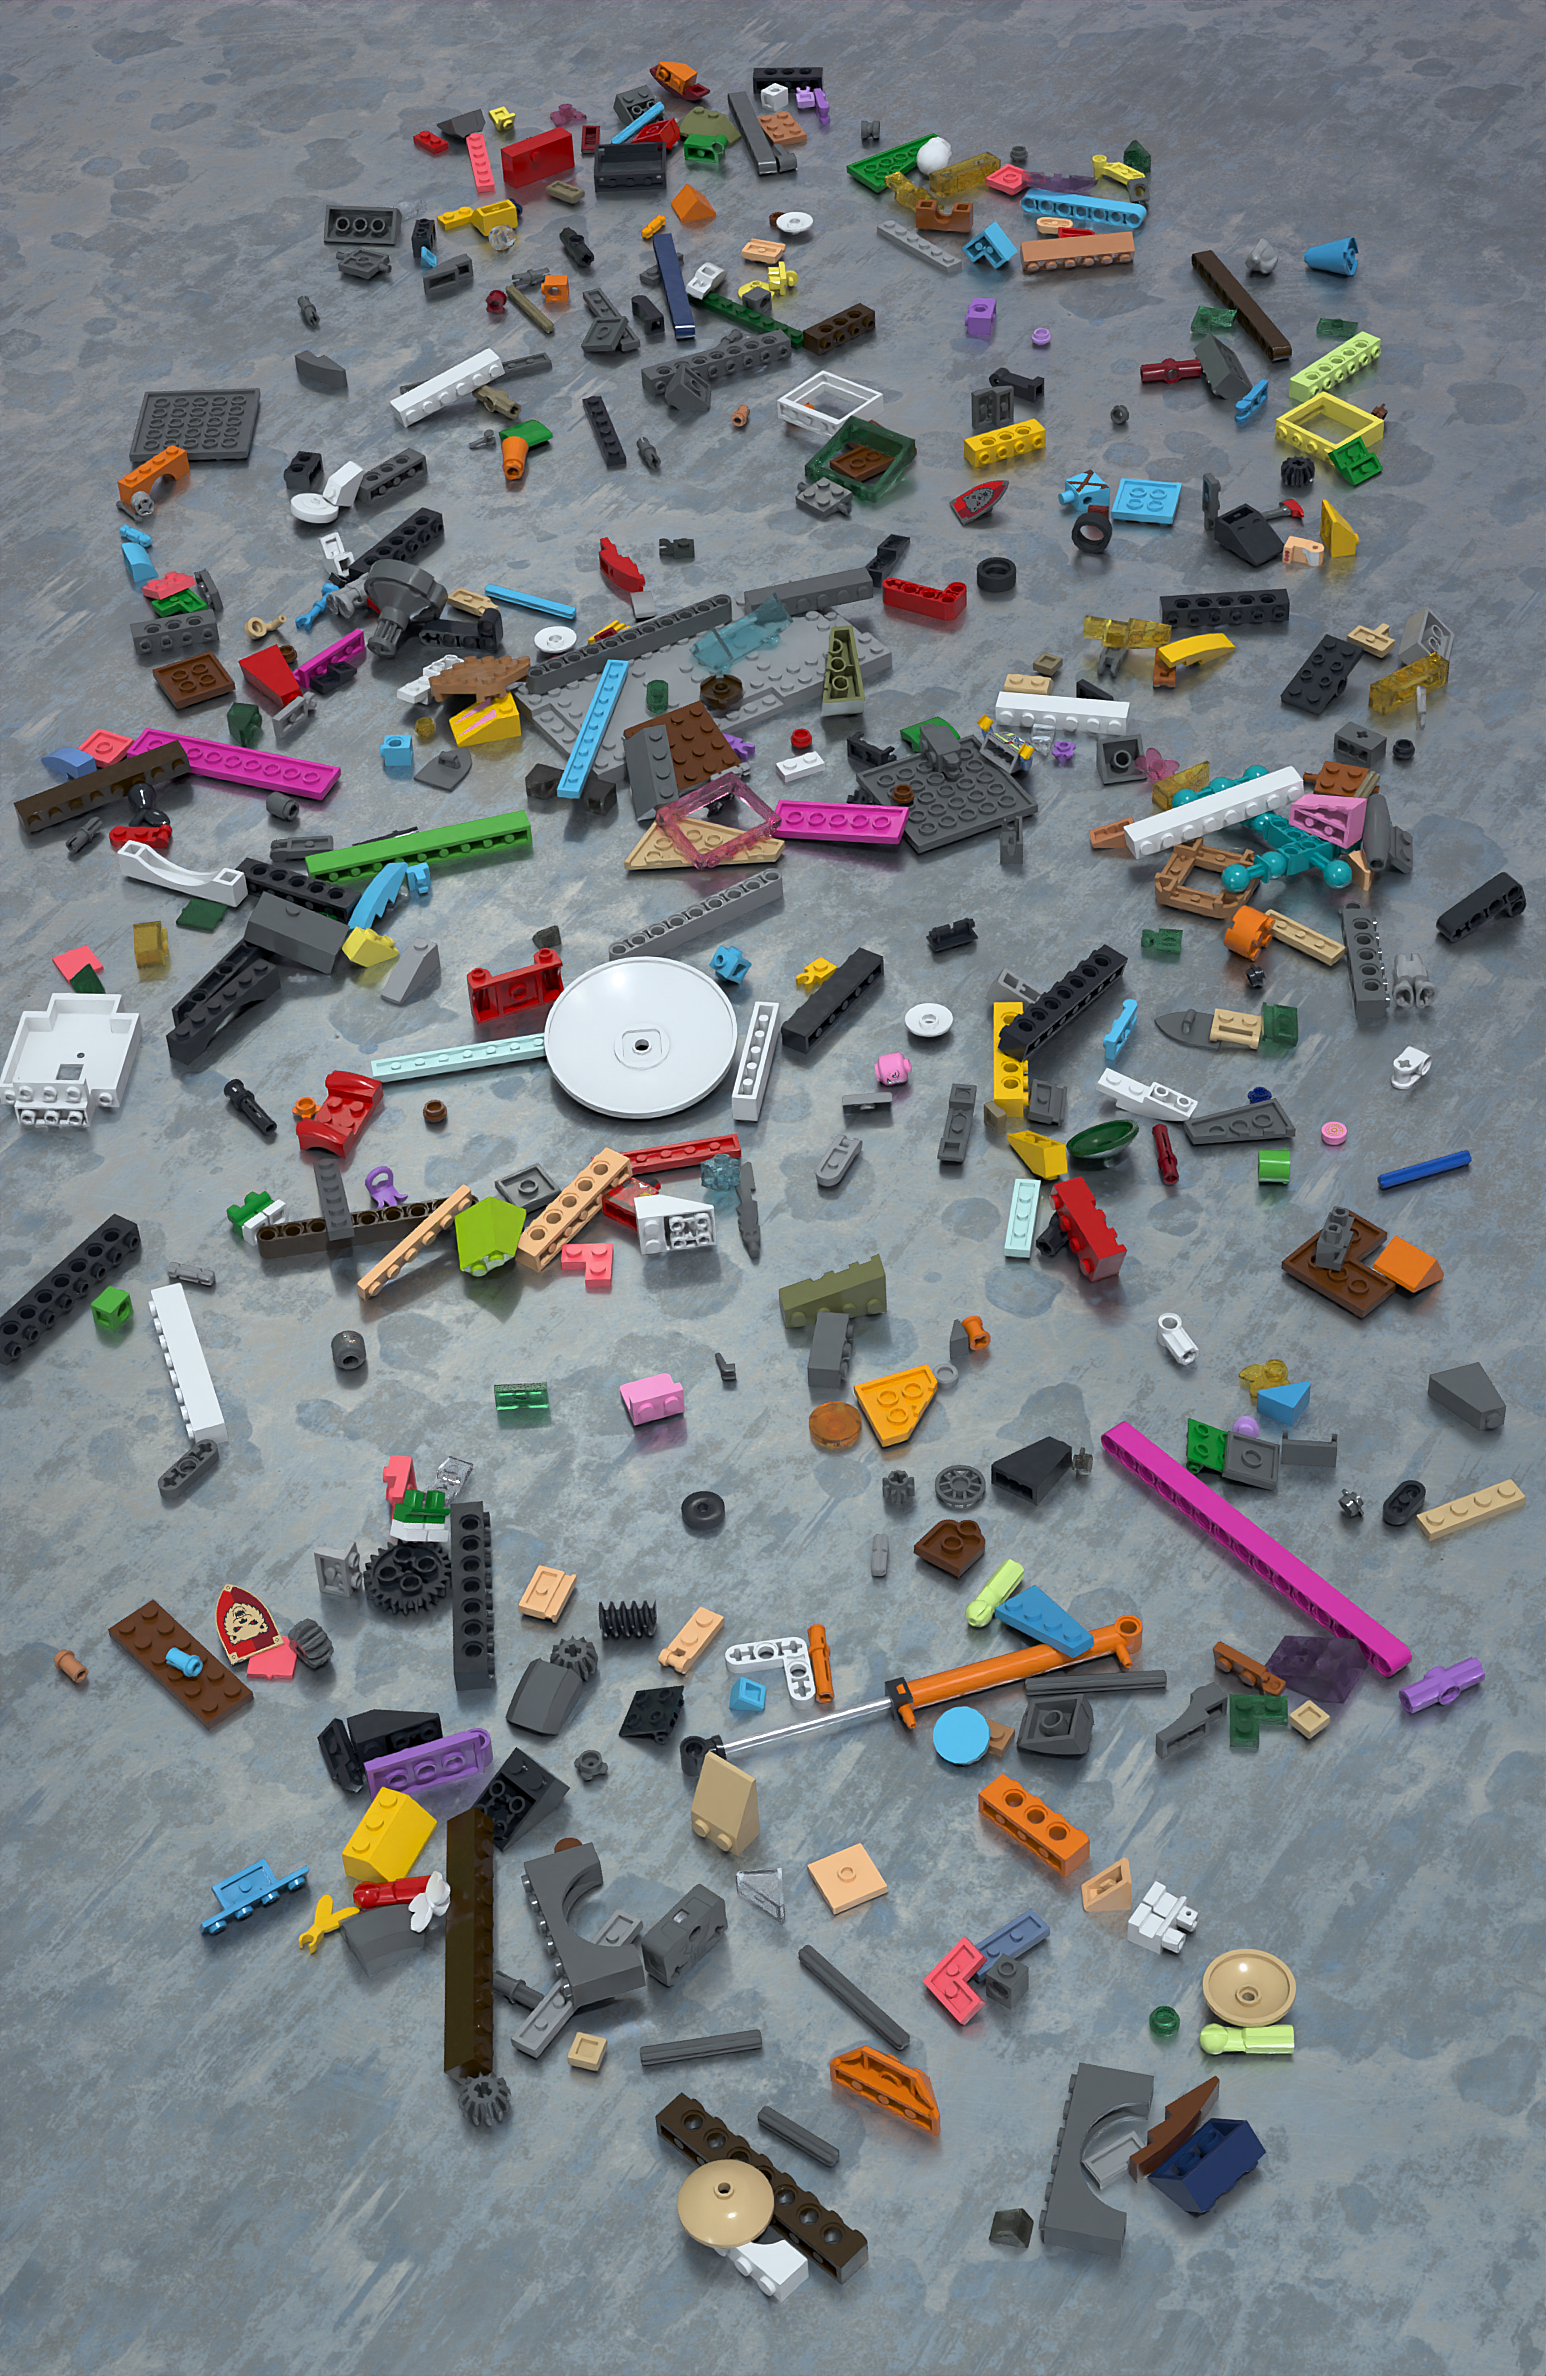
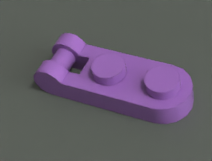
(822, 106)

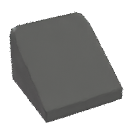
(958, 1341)

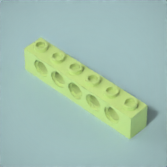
(1335, 367)

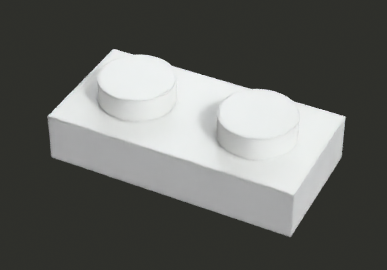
(800, 766)

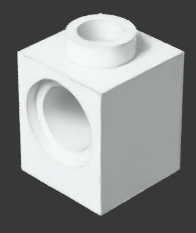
(774, 97)

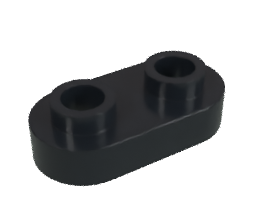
(1399, 1506)

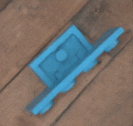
(247, 1889)

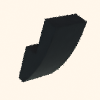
(336, 675)

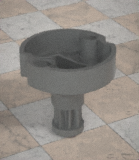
(404, 597)

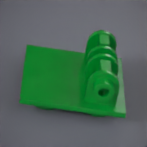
(1204, 1447)

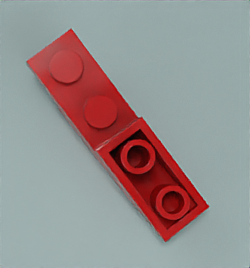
(619, 569)

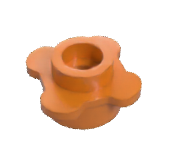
(306, 1107)

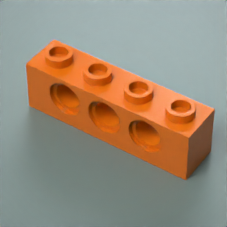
(1034, 1825)

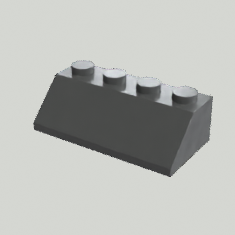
(362, 224)
(1222, 368)
(650, 771)

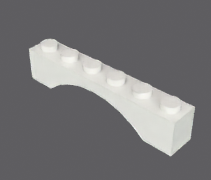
(144, 863)

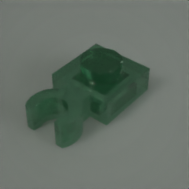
(1166, 940)

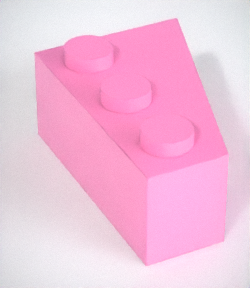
(1330, 817)

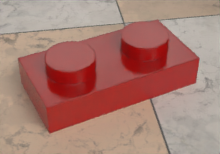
(430, 142)

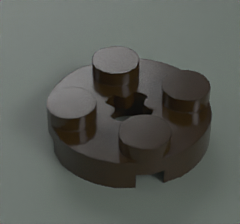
(721, 691)

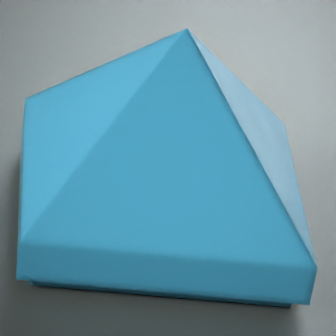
(427, 258)

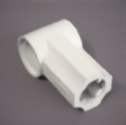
(1173, 1336)

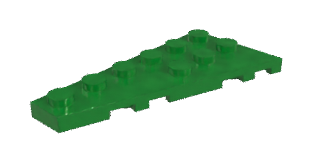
(875, 168)

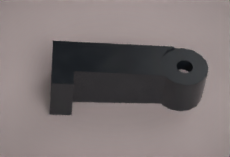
(649, 314)
(1024, 387)

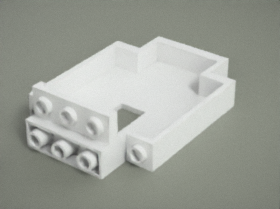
(52, 1040)

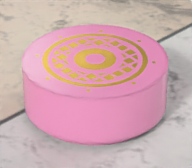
(1333, 1133)

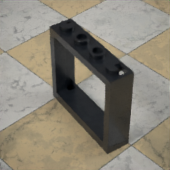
(630, 179)

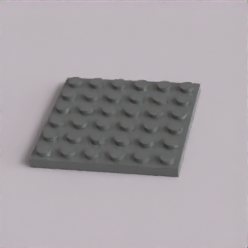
(202, 422)
(945, 806)

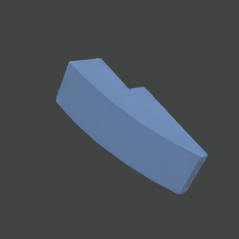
(70, 762)

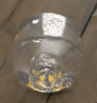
(502, 237)

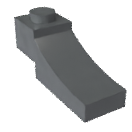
(1206, 1706)

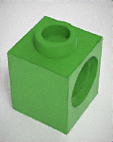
(112, 1308)

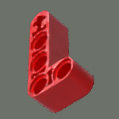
(925, 600)

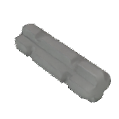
(743, 769)
(190, 1273)

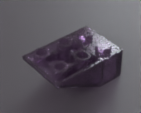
(1318, 1666)

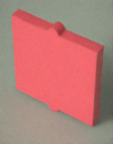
(73, 961)
(274, 1663)

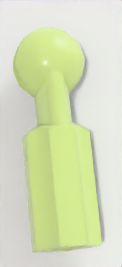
(994, 1593)
(1262, 2039)

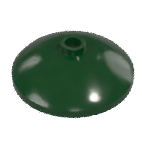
(1103, 1140)

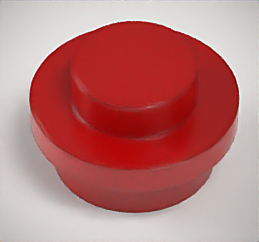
(801, 738)

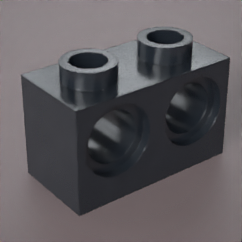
(423, 235)
(303, 471)

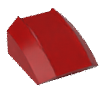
(659, 132)

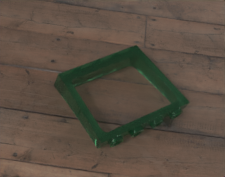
(873, 437)

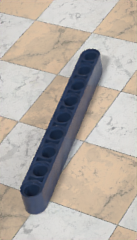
(673, 286)

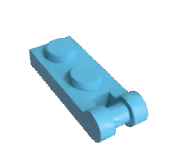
(1120, 1029)

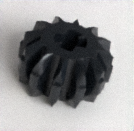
(1297, 471)

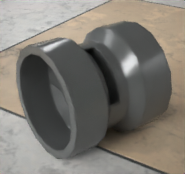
(870, 129)

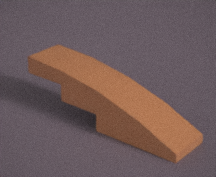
(1110, 835)

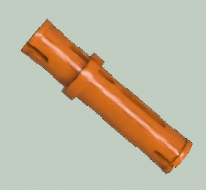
(819, 1654)

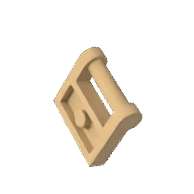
(1236, 1028)

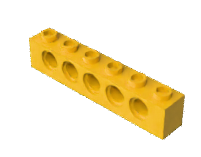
(1007, 1070)

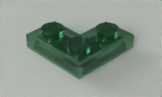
(1208, 316)
(1249, 1712)

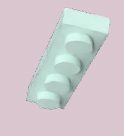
(1022, 1218)

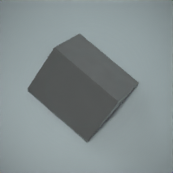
(1116, 759)

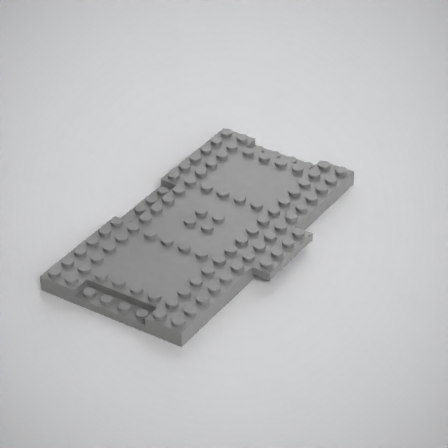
(771, 679)

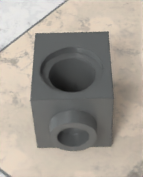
(1138, 183)
(757, 300)
(1007, 1981)

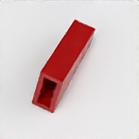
(271, 675)

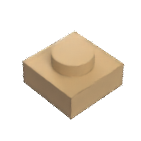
(1309, 1719)
(587, 2051)

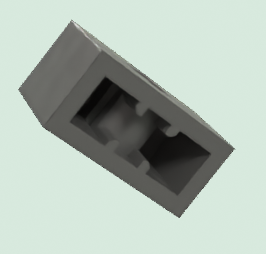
(1360, 744)

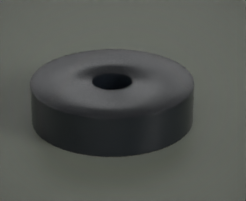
(701, 1520)

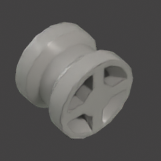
(141, 508)

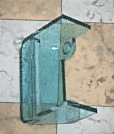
(743, 636)

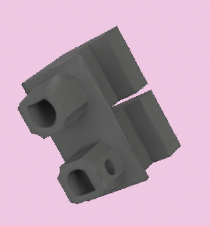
(1335, 1239)

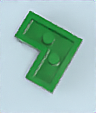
(184, 600)

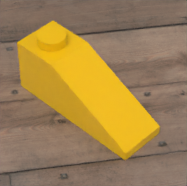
(1040, 1153)

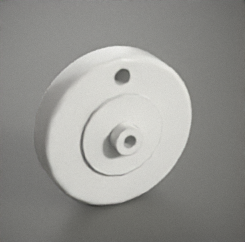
(313, 508)

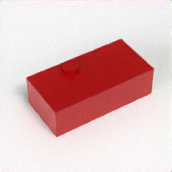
(537, 157)

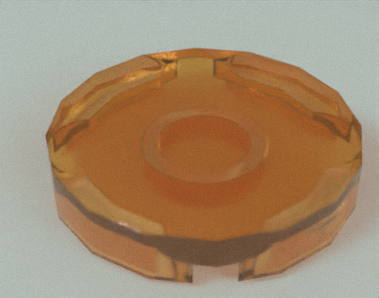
(835, 1423)

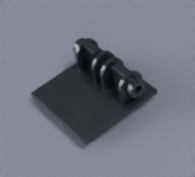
(654, 1712)

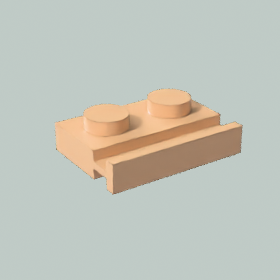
(763, 251)
(547, 1593)

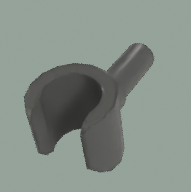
(489, 441)
(727, 1370)

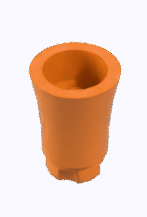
(514, 454)

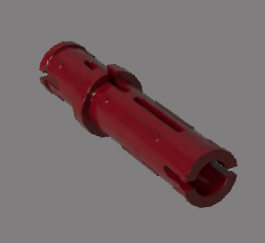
(1167, 1160)

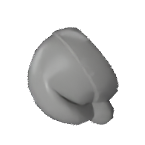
(1262, 257)

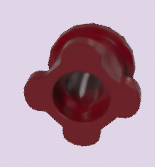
(496, 301)

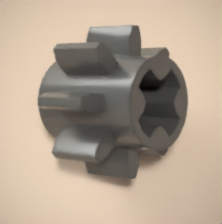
(898, 1487)

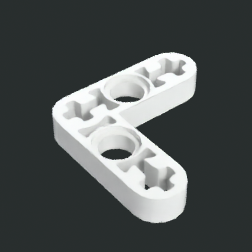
(788, 1660)

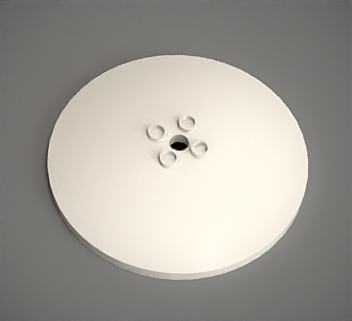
(635, 1003)

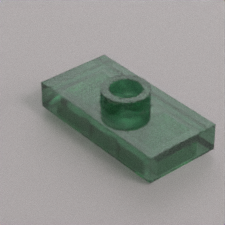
(1337, 327)
(521, 1396)

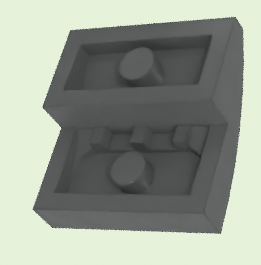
(992, 406)

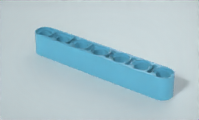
(1091, 205)

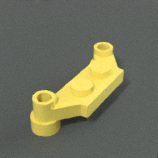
(1115, 170)

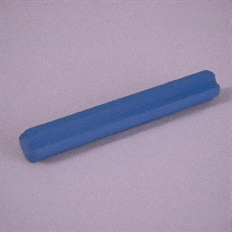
(1424, 1169)

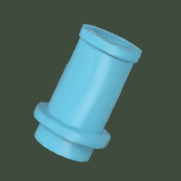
(188, 1664)

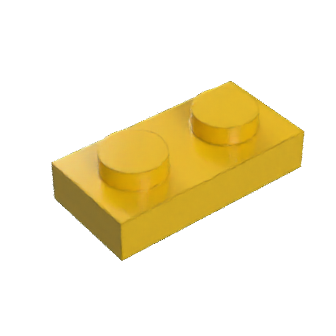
(455, 218)

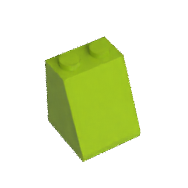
(488, 1234)

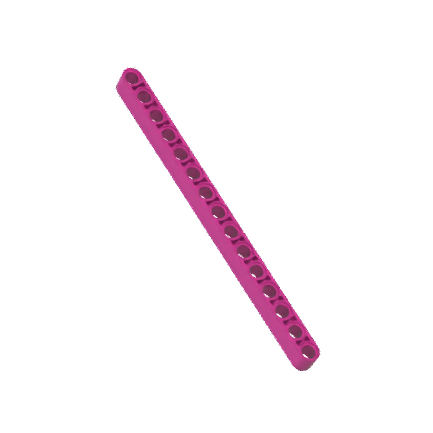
(1256, 1548)

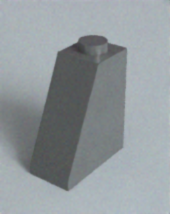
(1468, 1395)

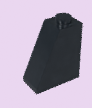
(1033, 1470)

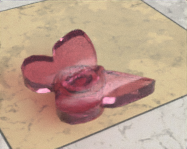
(566, 112)
(1156, 766)

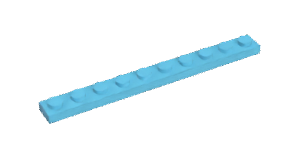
(593, 729)

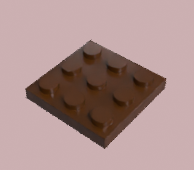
(194, 679)

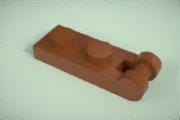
(1162, 673)

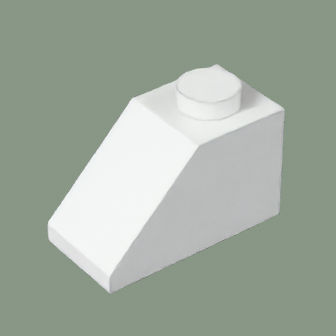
(344, 484)

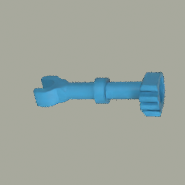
(318, 608)

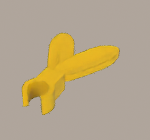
(324, 1922)

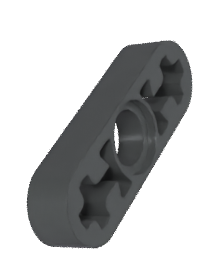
(191, 1458)

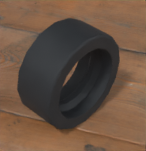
(1086, 544)
(996, 583)

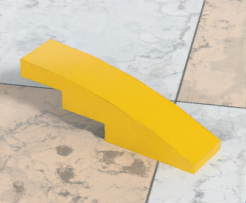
(1194, 649)

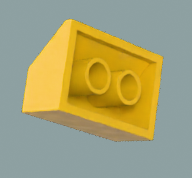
(388, 1838)

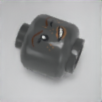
(348, 1349)

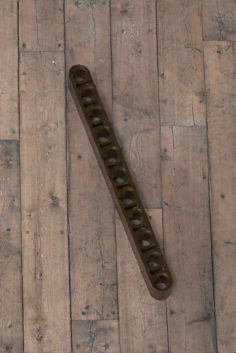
(1235, 297)

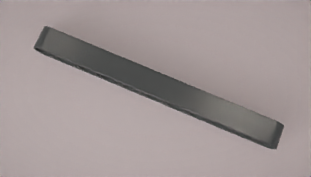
(629, 644)

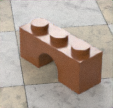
(930, 217)

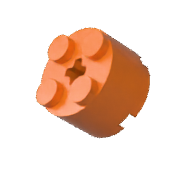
(1249, 932)

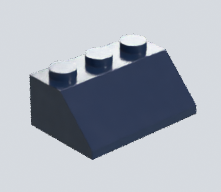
(1208, 2164)

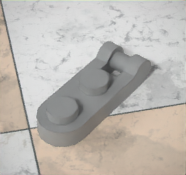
(837, 1160)

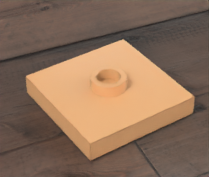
(847, 1878)

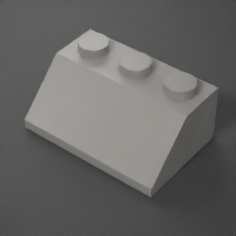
(1424, 635)

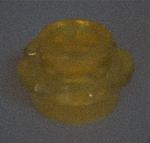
(424, 726)

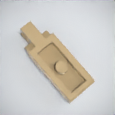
(470, 601)

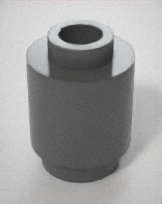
(282, 806)

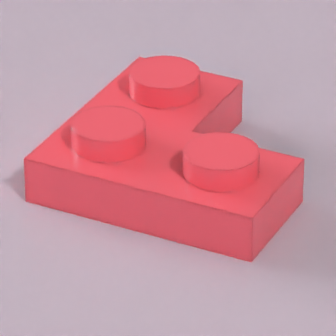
(594, 1258)
(950, 1980)

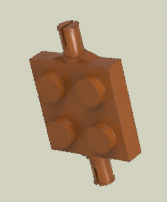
(1338, 779)

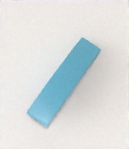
(380, 892)

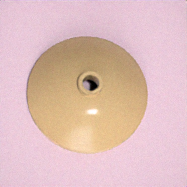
(1252, 1977)
(727, 2218)

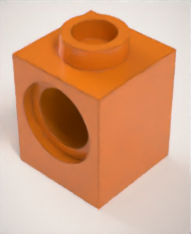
(558, 281)

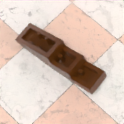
(1180, 2123)

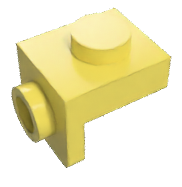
(501, 118)

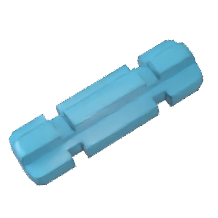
(135, 535)

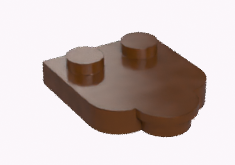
(952, 1545)

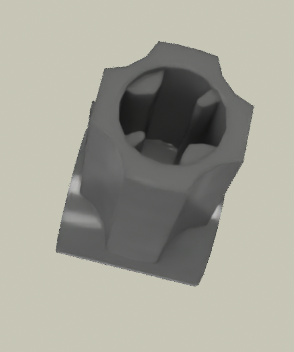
(784, 160)

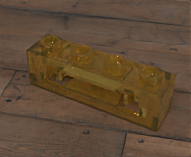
(963, 174)
(1404, 682)

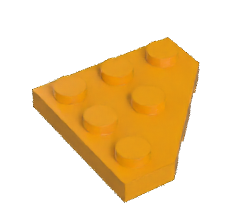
(896, 1402)

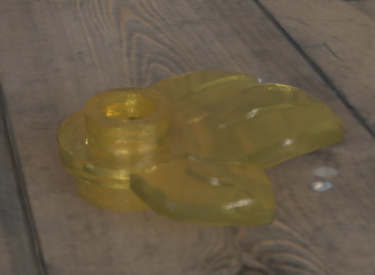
(1265, 1376)

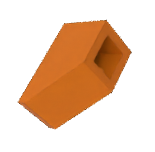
(676, 75)

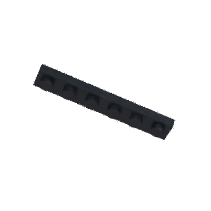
(604, 431)

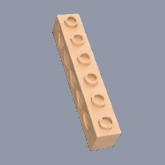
(571, 1209)

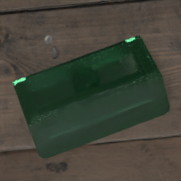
(87, 982)

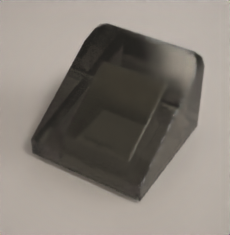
(1012, 2228)

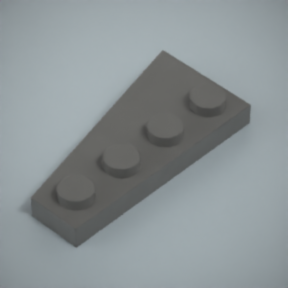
(1247, 1122)

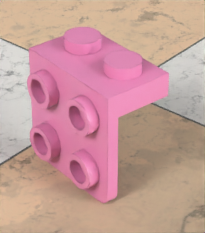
(652, 1398)

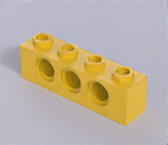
(1004, 443)

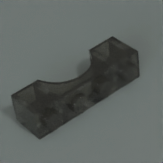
(597, 794)

